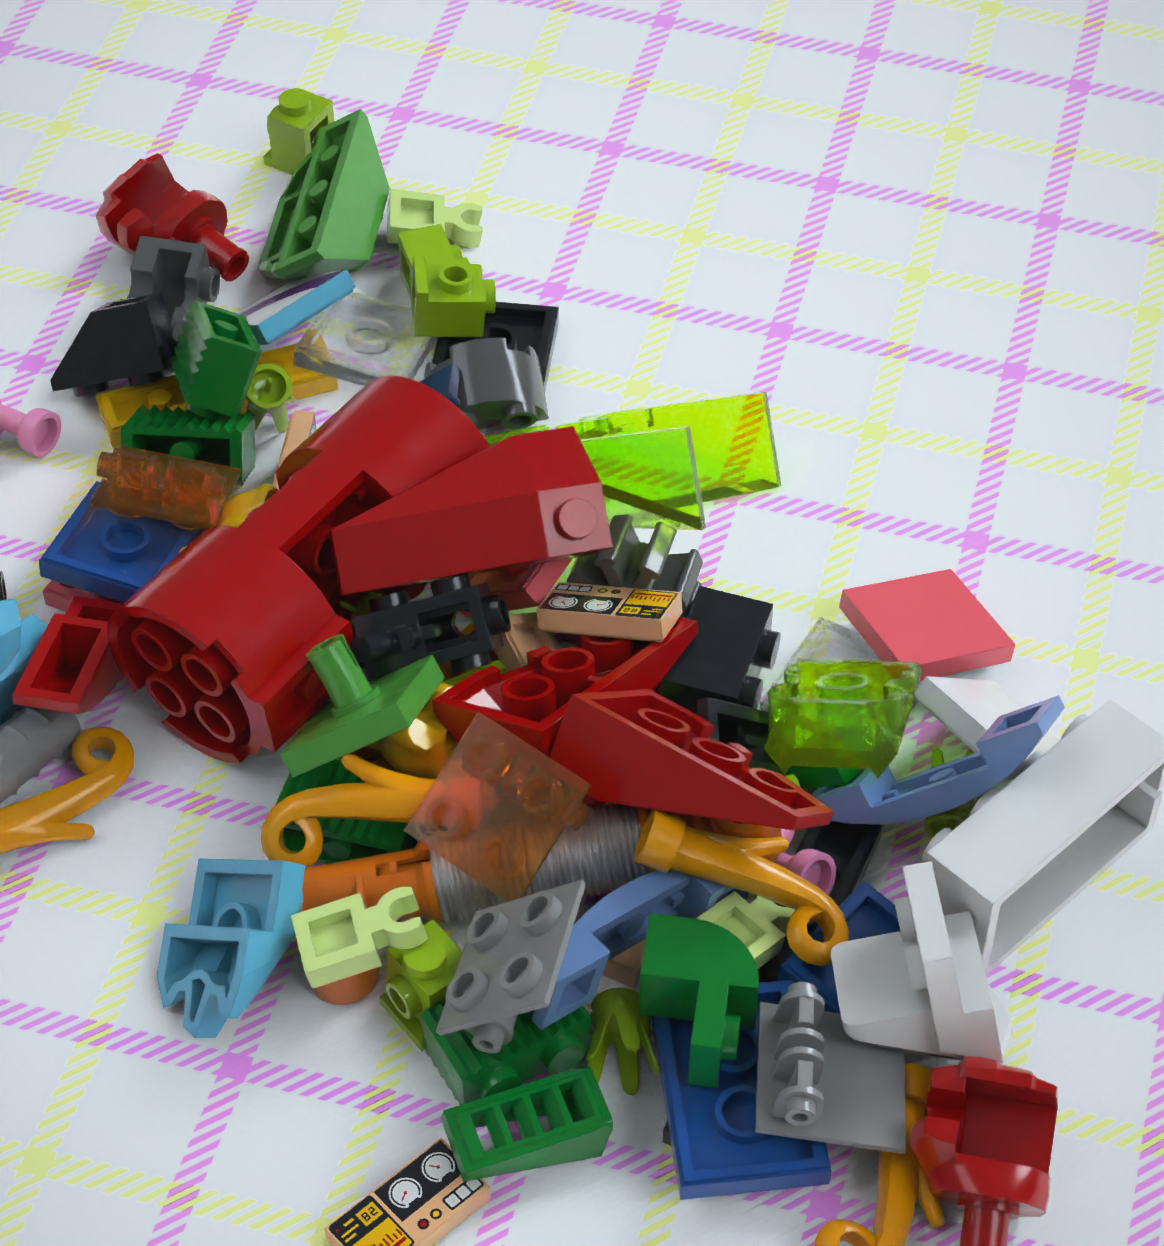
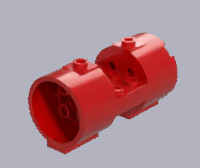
(241, 606)

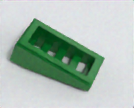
(573, 1109)

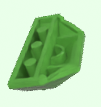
(330, 205)

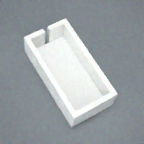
(1050, 829)

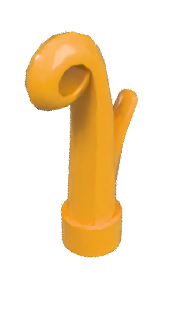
(381, 797)
(46, 814)
(739, 864)
(899, 1184)

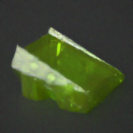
(840, 713)

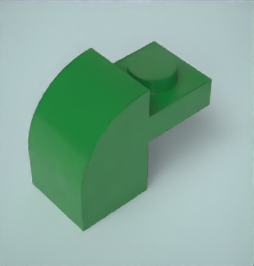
(703, 977)

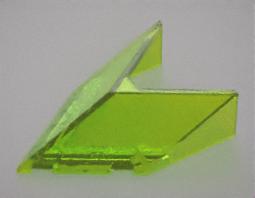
(676, 456)

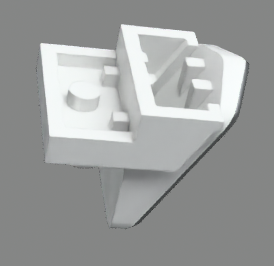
(921, 984)

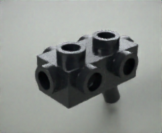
(408, 631)

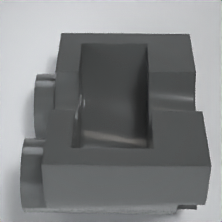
(176, 270)
(497, 382)

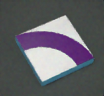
(295, 304)

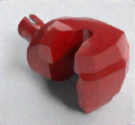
(155, 205)
(987, 1144)

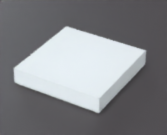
(971, 708)

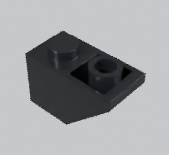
(118, 342)

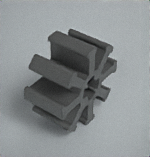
(641, 563)

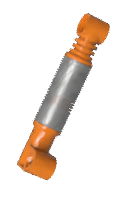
(596, 853)

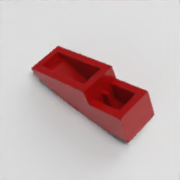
(72, 661)

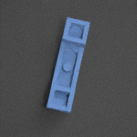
(947, 785)
(619, 924)

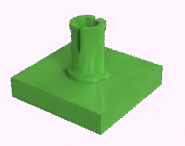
(358, 709)

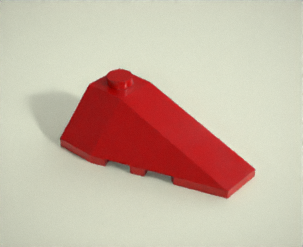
(495, 511)
(535, 696)
(662, 758)

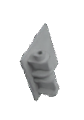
(510, 964)
(822, 1082)

